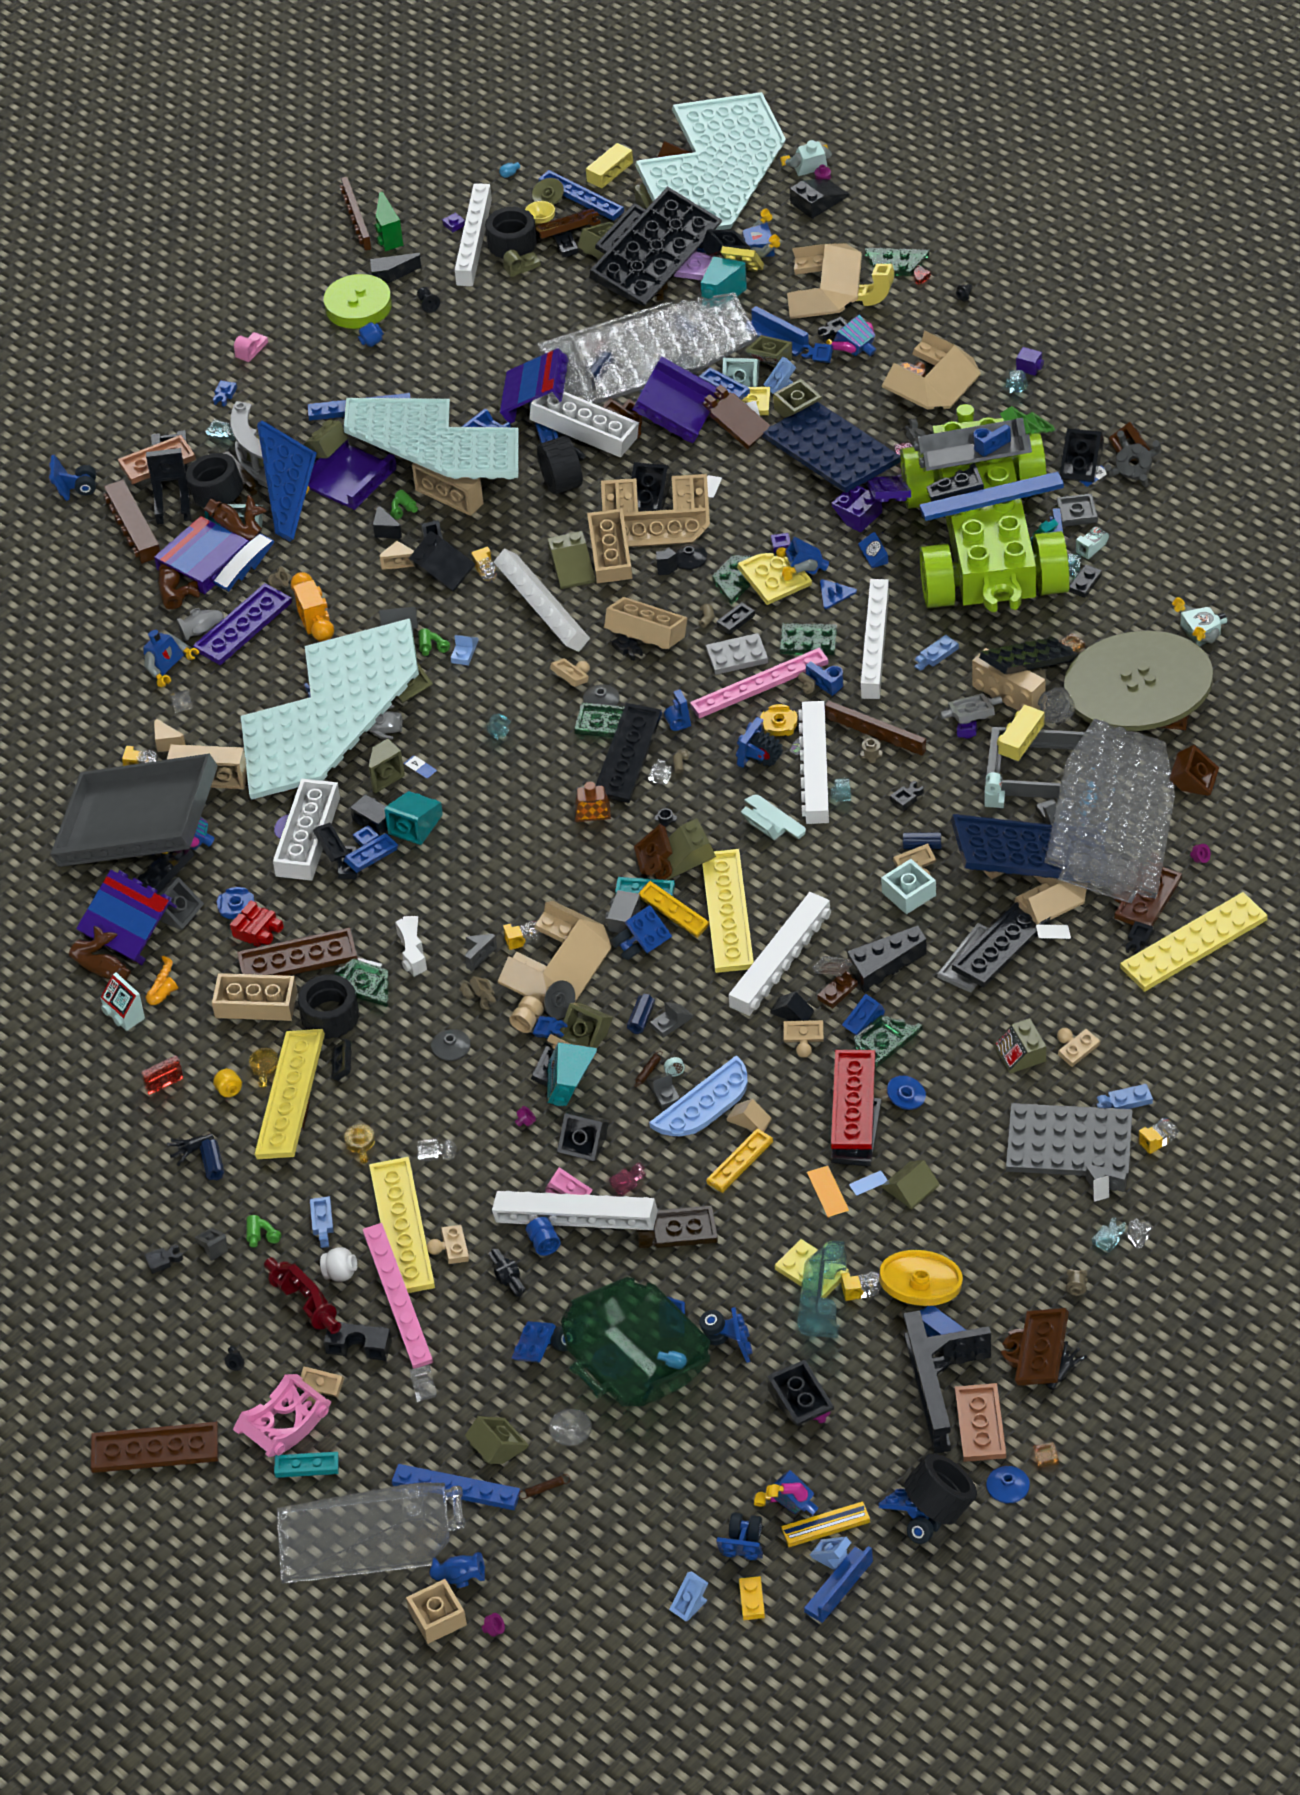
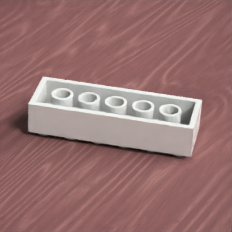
(585, 422)
(298, 847)

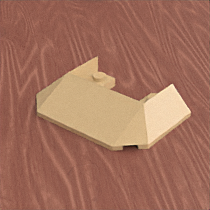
(839, 279)
(943, 384)
(661, 527)
(1049, 899)
(576, 961)

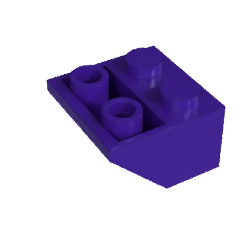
(857, 508)

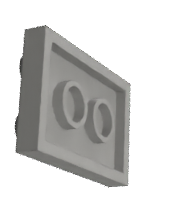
(736, 653)

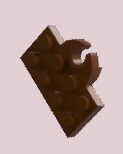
(1147, 909)
(1037, 1346)

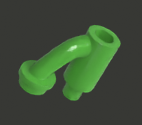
(406, 501)
(425, 646)
(253, 1231)

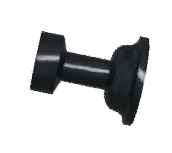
(430, 302)

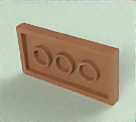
(136, 465)
(980, 1422)

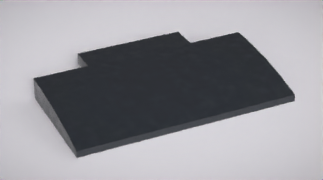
(650, 245)

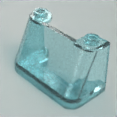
(816, 1313)

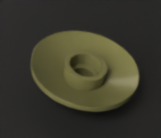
(546, 187)

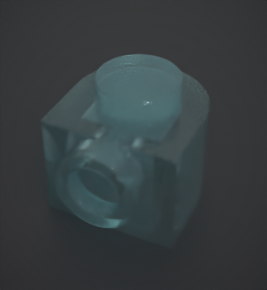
(1017, 381)
(498, 725)
(841, 790)

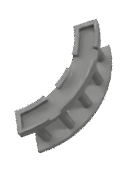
(247, 442)

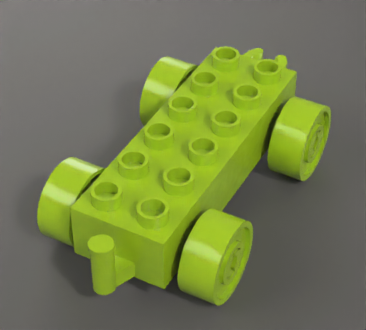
(990, 542)

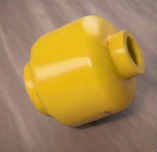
(227, 1083)

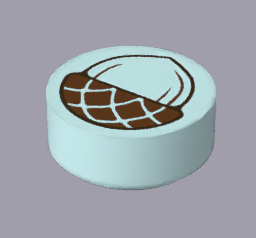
(674, 1066)

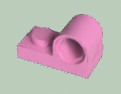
(249, 347)
(565, 1183)

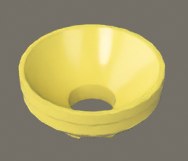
(542, 211)

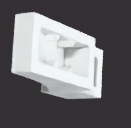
(413, 955)

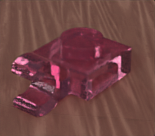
(626, 1181)

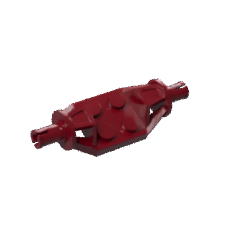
(293, 1279)

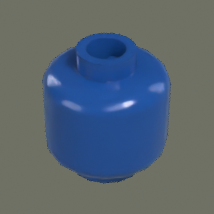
(370, 334)

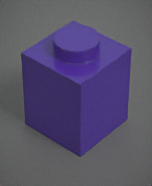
(1029, 361)

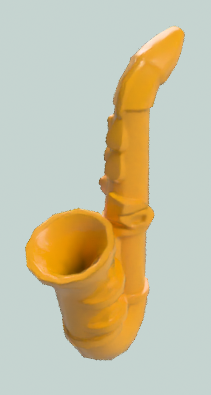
(162, 985)

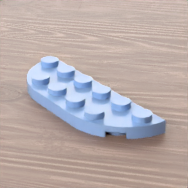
(704, 1102)

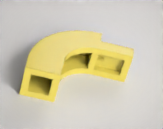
(876, 292)

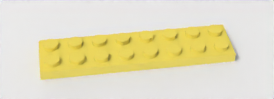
(727, 912)
(1193, 941)
(289, 1094)
(402, 1221)

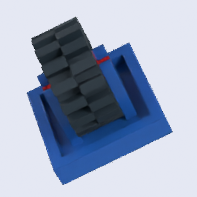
(758, 745)

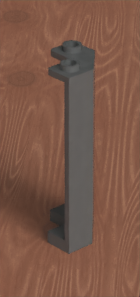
(957, 446)

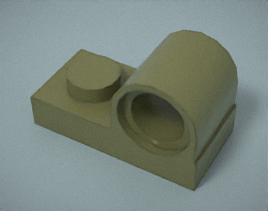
(517, 264)

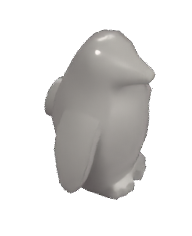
(198, 622)
(387, 723)

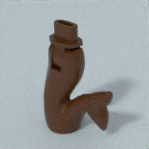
(230, 520)
(168, 581)
(99, 964)

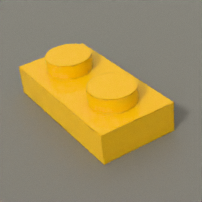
(751, 1598)

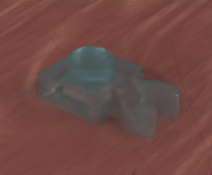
(220, 429)
(1074, 563)
(1107, 1237)

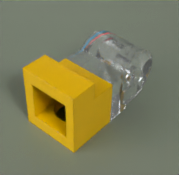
(484, 564)
(136, 757)
(521, 935)
(1157, 1135)
(860, 1286)

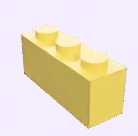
(609, 165)
(1021, 732)

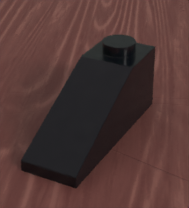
(395, 267)

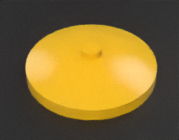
(920, 1277)

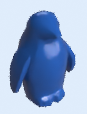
(459, 1569)

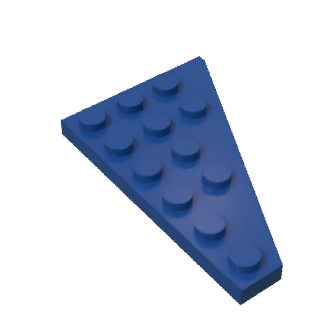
(287, 476)

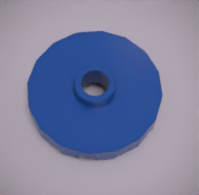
(233, 901)

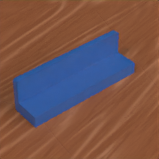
(774, 327)
(839, 1583)

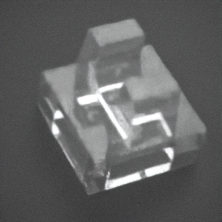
(181, 701)
(660, 772)
(1138, 1232)

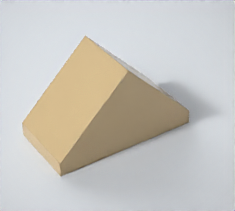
(396, 556)
(166, 736)
(749, 1115)

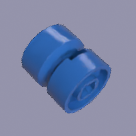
(543, 1236)

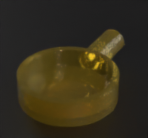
(263, 1063)
(360, 1139)

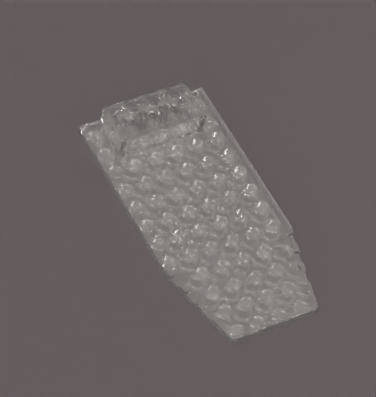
(636, 341)
(1113, 813)

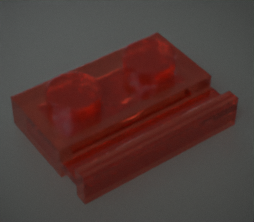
(162, 1075)

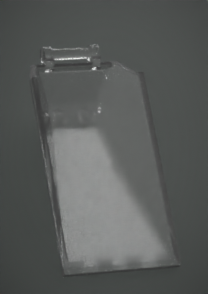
(367, 1531)

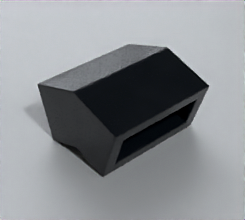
(666, 561)

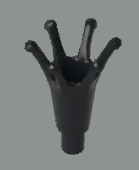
(188, 1146)
(1066, 1364)

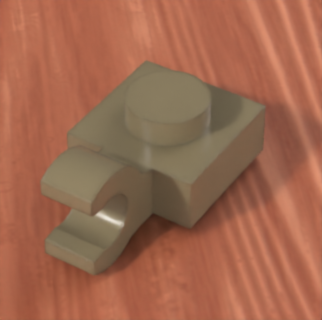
(483, 989)

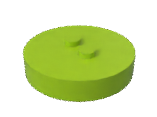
(357, 301)

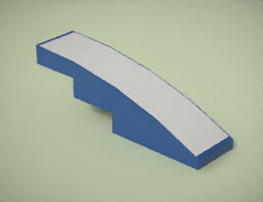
(243, 561)

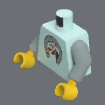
(808, 157)
(1199, 623)

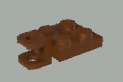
(653, 853)

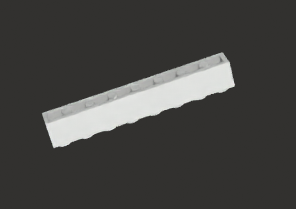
(473, 235)
(541, 600)
(875, 639)
(815, 762)
(779, 954)
(576, 1210)

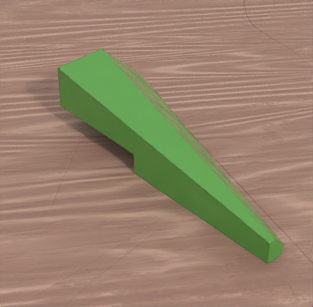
(1032, 422)

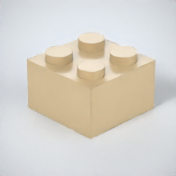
(436, 1611)

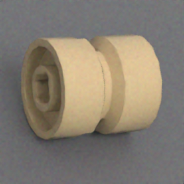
(526, 1014)

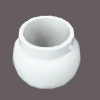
(338, 1264)

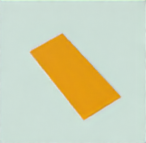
(828, 1191)

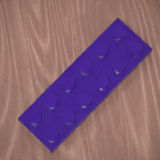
(889, 487)
(242, 624)

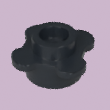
(665, 817)

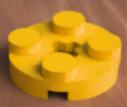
(785, 726)

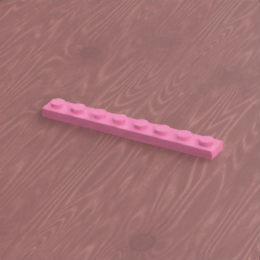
(756, 683)
(397, 1296)

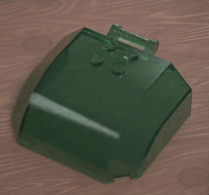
(619, 1337)

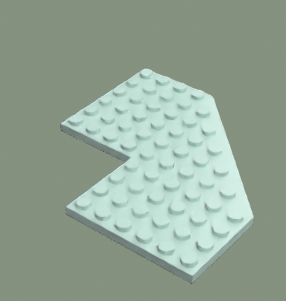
(731, 148)
(421, 433)
(349, 688)

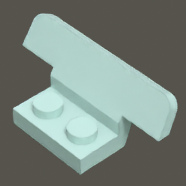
(770, 819)

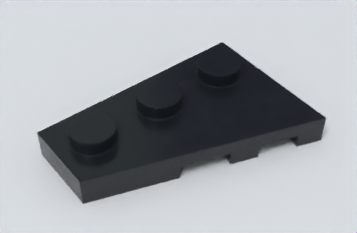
(961, 483)

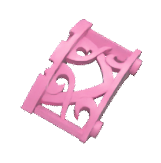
(254, 1420)

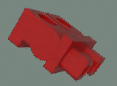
(256, 925)

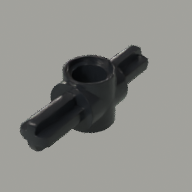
(507, 1272)

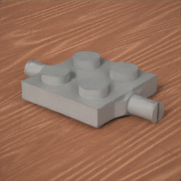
(971, 708)

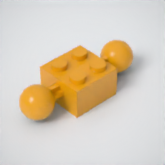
(312, 607)

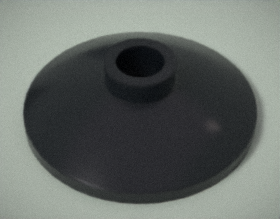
(690, 556)

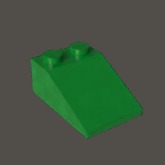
(387, 225)

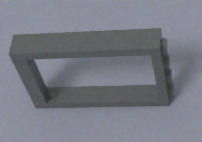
(1045, 739)

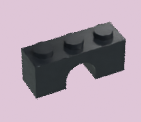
(375, 1340)

